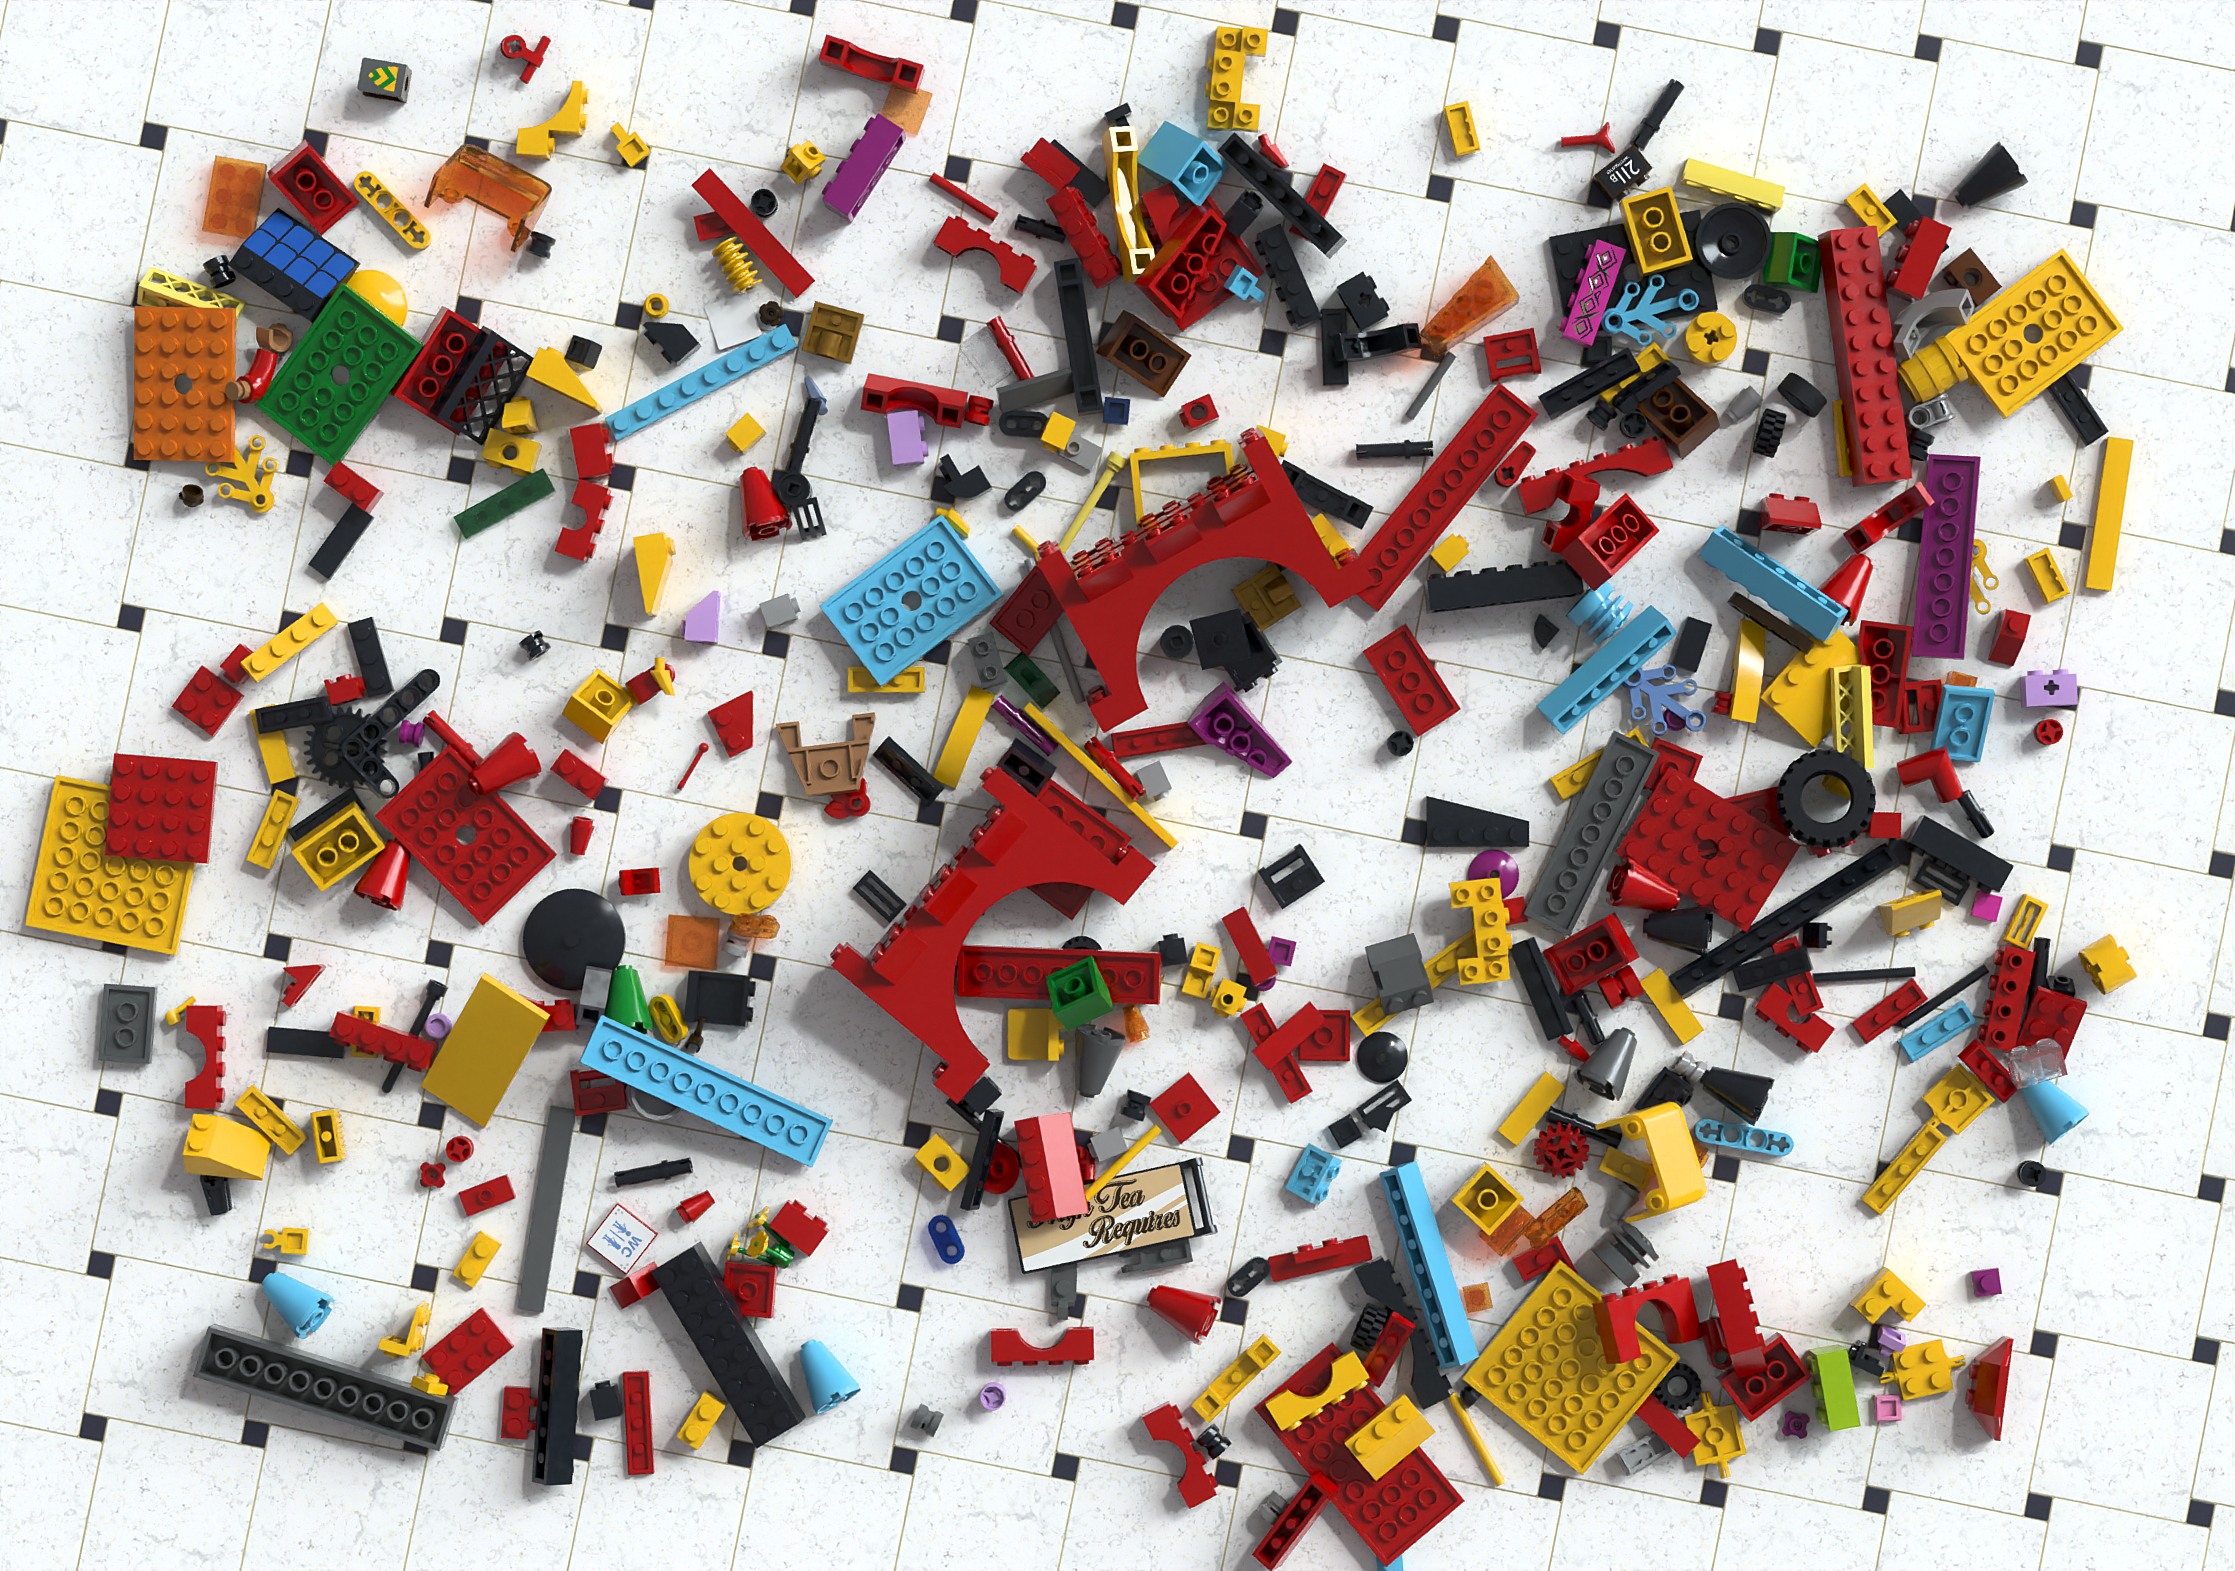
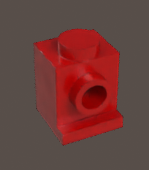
(345, 689)

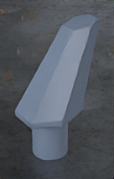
(814, 392)

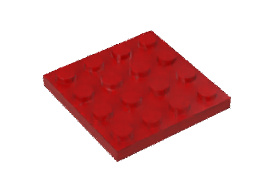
(1228, 254)
(161, 808)
(1092, 827)

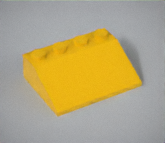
(1803, 687)

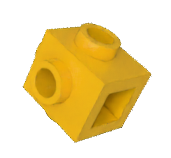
(803, 162)
(1235, 990)

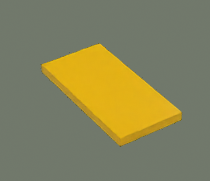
(485, 1050)

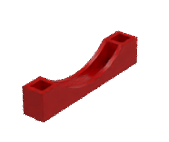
(1642, 460)

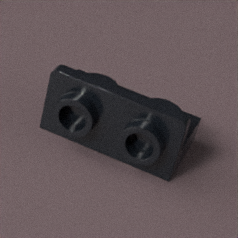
(1666, 1088)

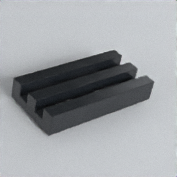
(811, 528)
(1922, 872)
(895, 911)
(1402, 1091)

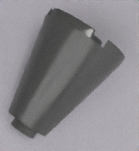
(1095, 1057)
(1609, 1065)

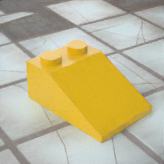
(556, 374)
(654, 564)
(1911, 911)
(225, 1149)

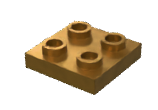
(833, 332)
(1267, 597)

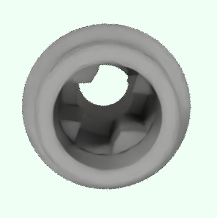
(1744, 403)
(1623, 1200)

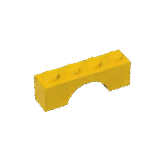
(1291, 1408)

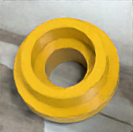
(650, 300)

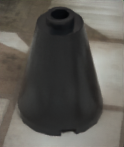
(1990, 178)
(1682, 928)
(1738, 1091)

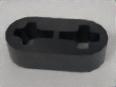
(1768, 293)
(1029, 495)
(1244, 1272)

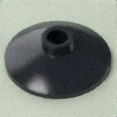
(1371, 1048)

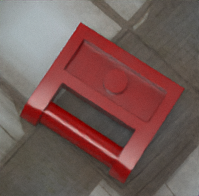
(1511, 346)
(1927, 702)
(599, 1098)

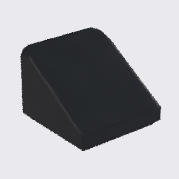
(583, 351)

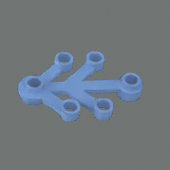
(1659, 696)

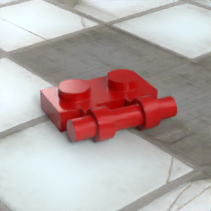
(516, 1412)

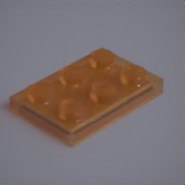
(234, 197)

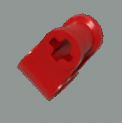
(644, 686)

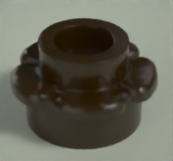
(771, 320)
(191, 495)

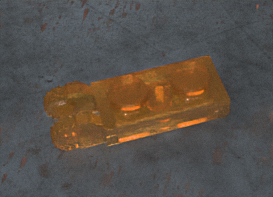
(1555, 1218)

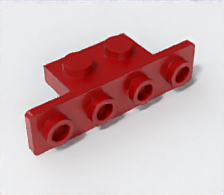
(1319, 1258)

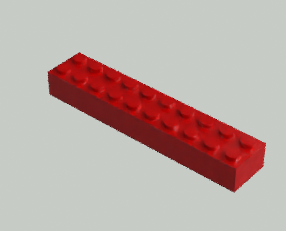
(1864, 356)

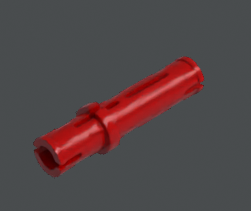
(1009, 348)
(450, 737)
(1107, 761)

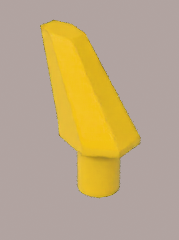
(954, 520)
(662, 676)

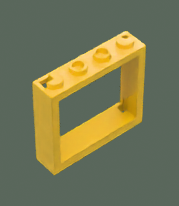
(1169, 451)

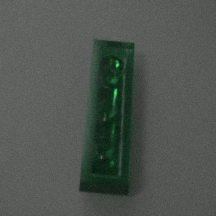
(504, 503)

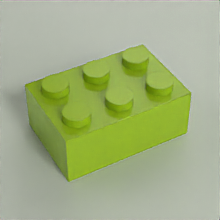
(1833, 1387)

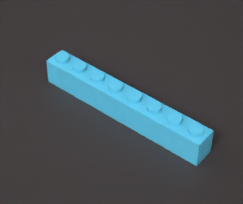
(1429, 1265)

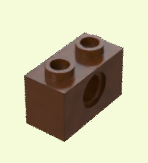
(1970, 263)

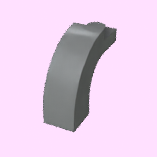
(1929, 313)

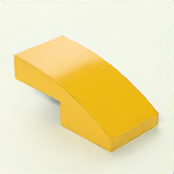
(1201, 971)

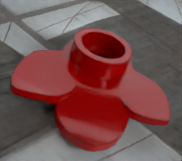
(843, 803)

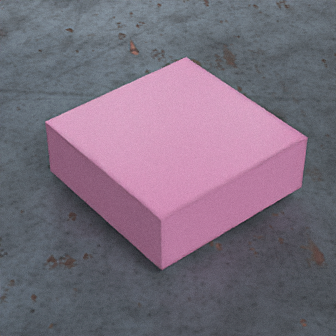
(1887, 1407)

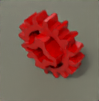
(1552, 1146)

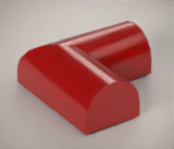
(1932, 766)

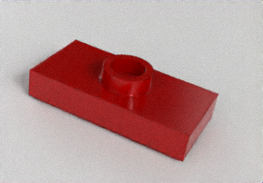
(487, 1195)

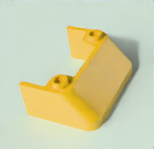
(1671, 1156)

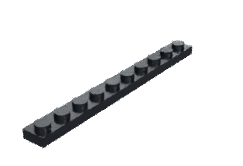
(1784, 921)

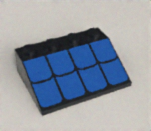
(293, 264)

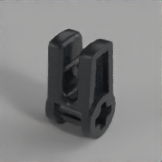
(217, 1194)

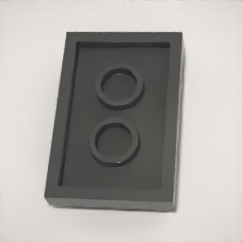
(127, 1023)

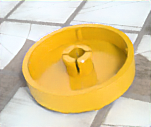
(714, 858)

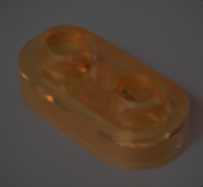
(755, 926)

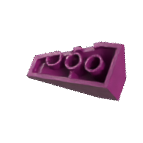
(1230, 725)

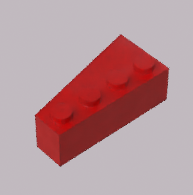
(1737, 1318)

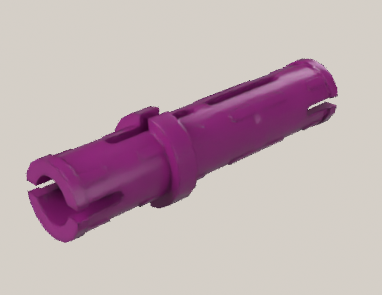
(1001, 705)

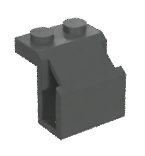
(1399, 974)

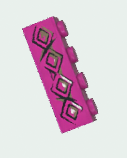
(1593, 293)

